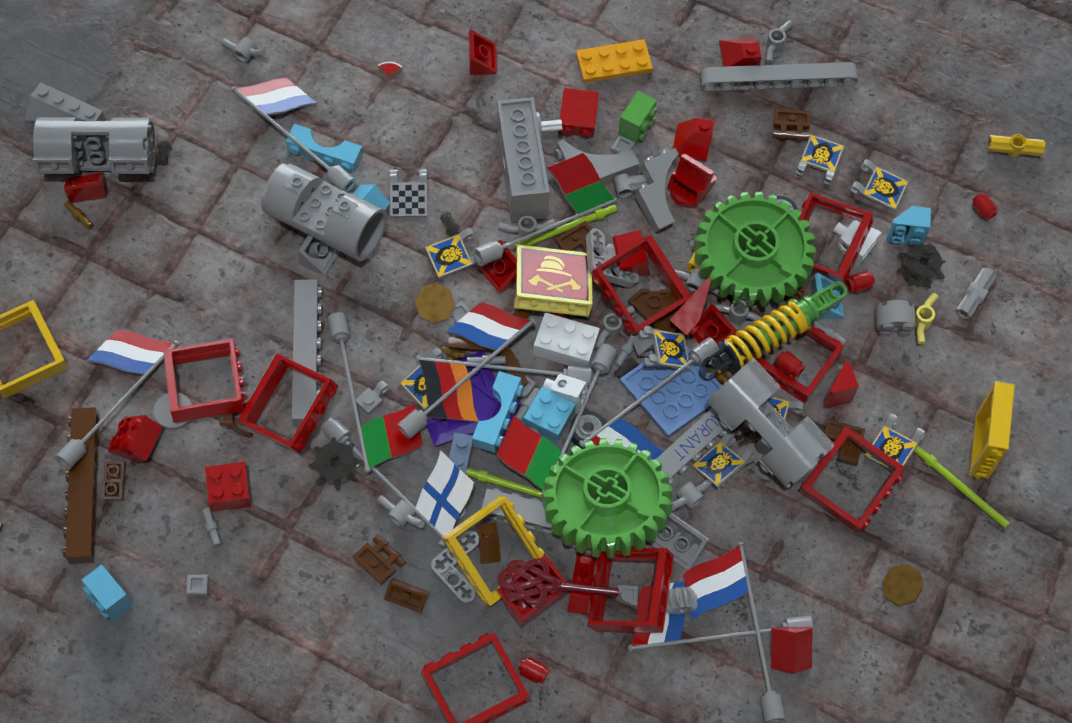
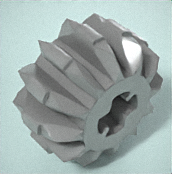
(681, 600)

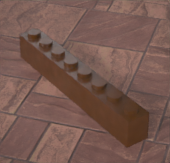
(81, 490)

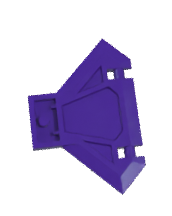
(484, 403)

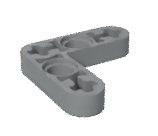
(596, 241)
(450, 570)

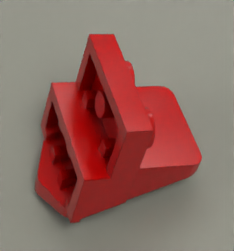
(690, 182)

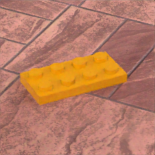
(614, 61)

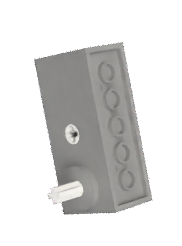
(522, 157)

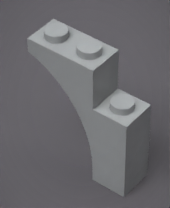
(605, 165)
(652, 194)

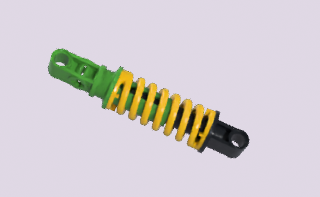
(775, 327)

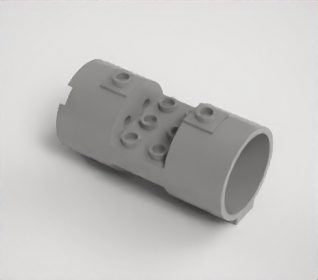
(73, 145)
(324, 211)
(792, 449)

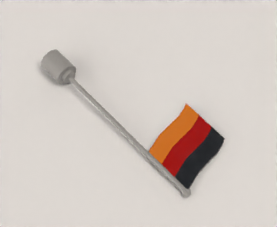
(442, 375)

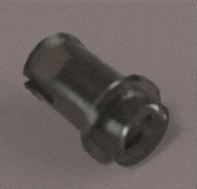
(163, 153)
(451, 228)
(630, 364)
(748, 437)

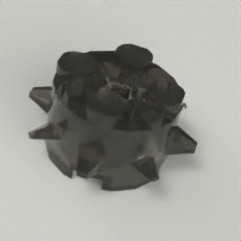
(921, 265)
(335, 452)

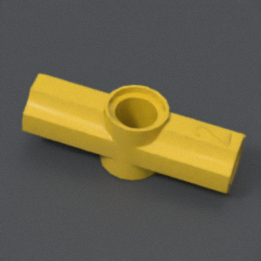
(1016, 145)

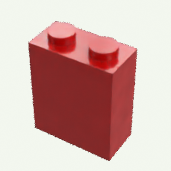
(578, 112)

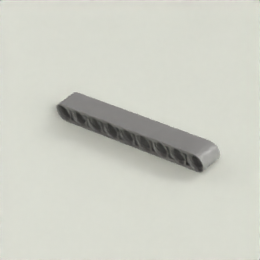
(779, 76)

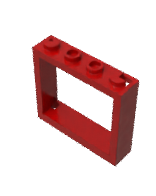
(866, 219)
(663, 267)
(197, 353)
(792, 386)
(266, 389)
(832, 508)
(659, 595)
(466, 650)

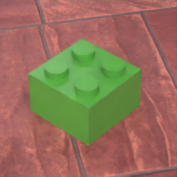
(638, 117)

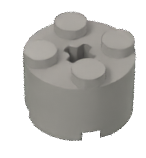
(895, 318)

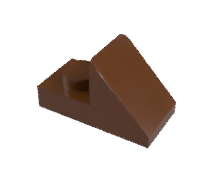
(488, 543)

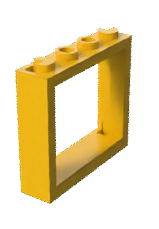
(15, 316)
(992, 430)
(463, 560)

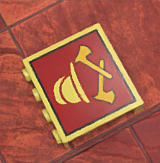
(553, 281)

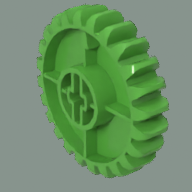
(754, 249)
(607, 498)

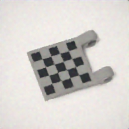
(408, 198)

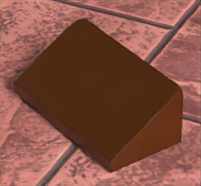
(406, 595)

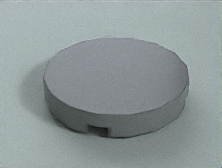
(163, 414)

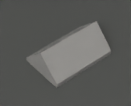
(316, 255)
(682, 541)

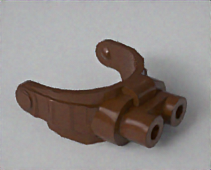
(228, 420)

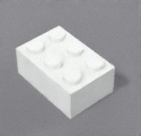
(565, 341)

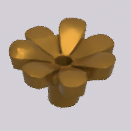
(453, 354)

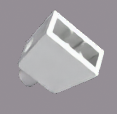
(847, 235)
(569, 388)

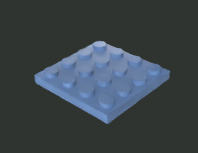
(677, 400)

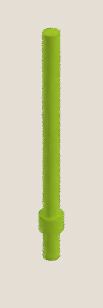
(598, 214)
(931, 461)
(484, 477)

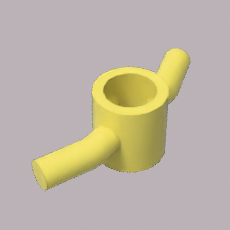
(928, 312)

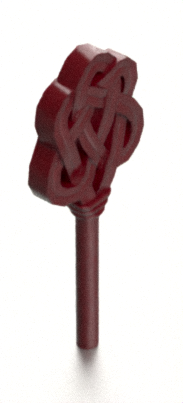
(518, 591)

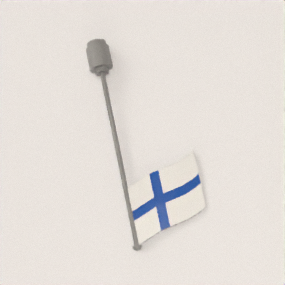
(442, 495)

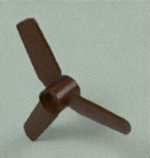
(462, 343)

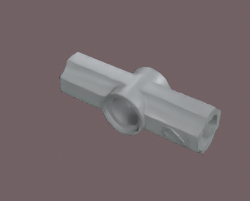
(976, 293)

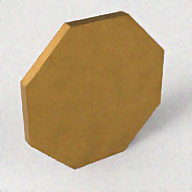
(434, 303)
(902, 584)

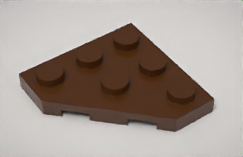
(649, 303)

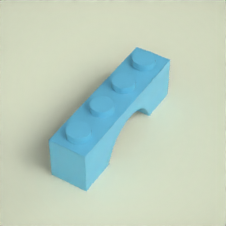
(345, 155)
(489, 432)

